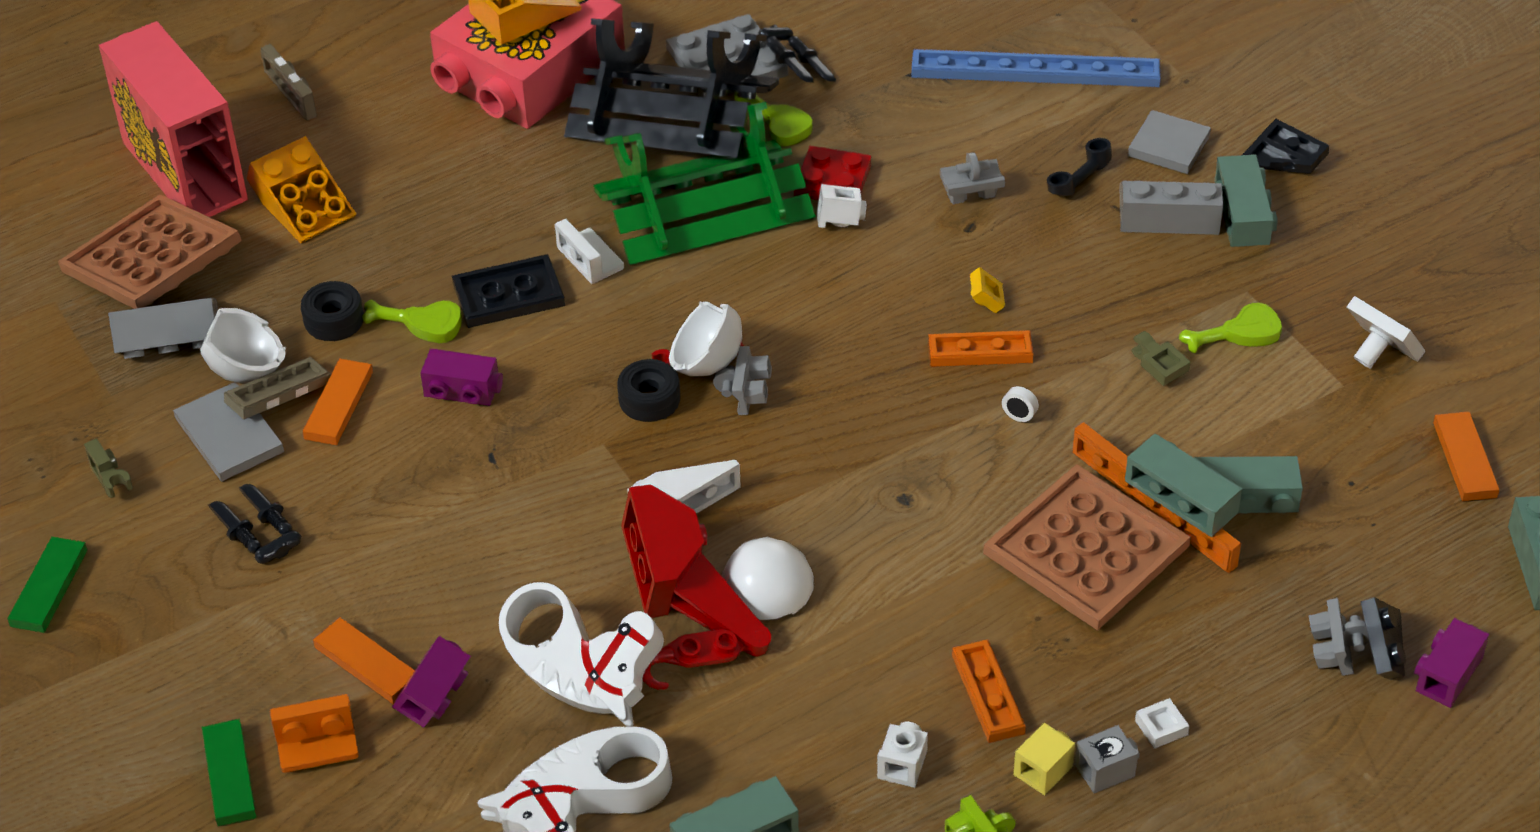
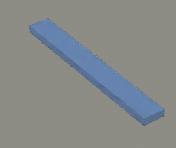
(1036, 68)

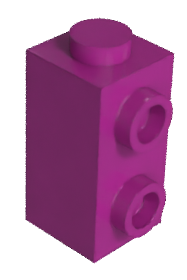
(460, 377)
(1451, 662)
(431, 681)

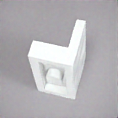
(587, 252)

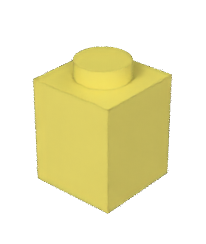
(1044, 758)

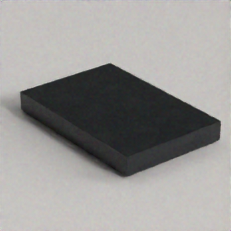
(508, 290)

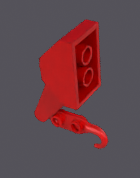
(673, 573)

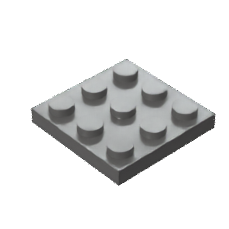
(690, 49)

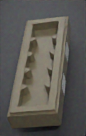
(286, 79)
(276, 388)

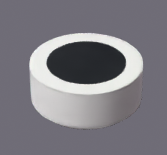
(1020, 404)

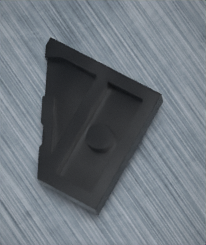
(1287, 149)
(1385, 637)

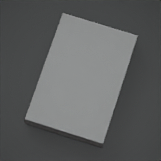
(224, 437)

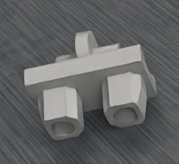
(972, 177)
(741, 382)
(1343, 636)

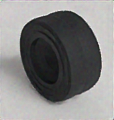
(332, 325)
(648, 374)

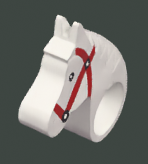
(585, 673)
(573, 783)

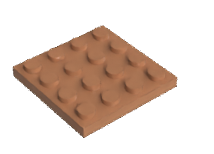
(149, 252)
(1087, 546)

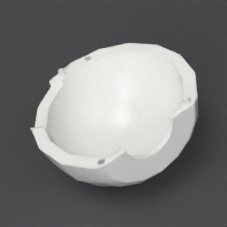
(706, 340)
(241, 346)
(770, 577)

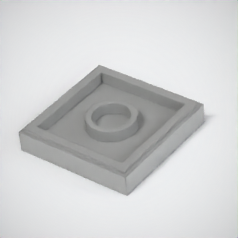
(1169, 141)

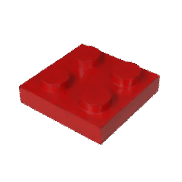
(833, 168)

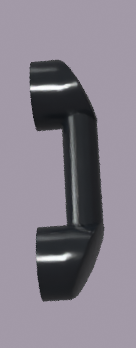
(1098, 156)

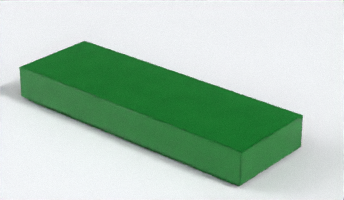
(47, 584)
(228, 772)

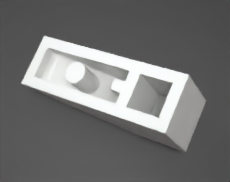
(699, 484)

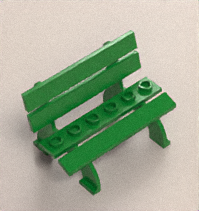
(705, 199)

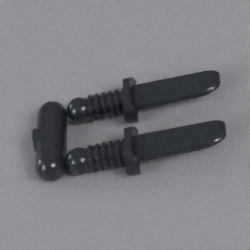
(805, 55)
(267, 513)

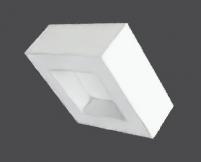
(1162, 723)

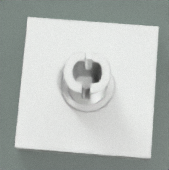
(1383, 332)

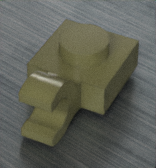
(1160, 361)
(104, 467)

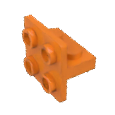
(314, 733)

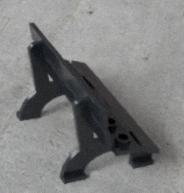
(630, 66)

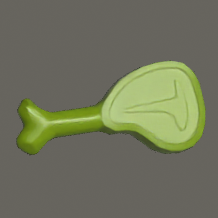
(786, 122)
(432, 323)
(1253, 327)

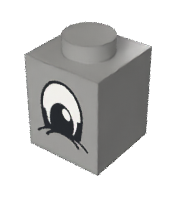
(1106, 758)

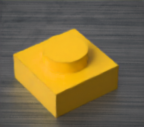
(987, 290)

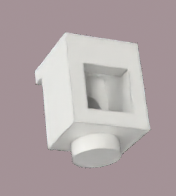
(840, 206)
(905, 747)

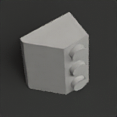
(1170, 207)
(161, 326)

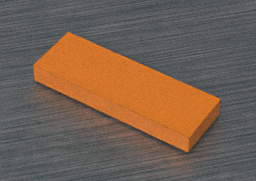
(980, 348)
(337, 401)
(1466, 456)
(364, 659)
(988, 691)

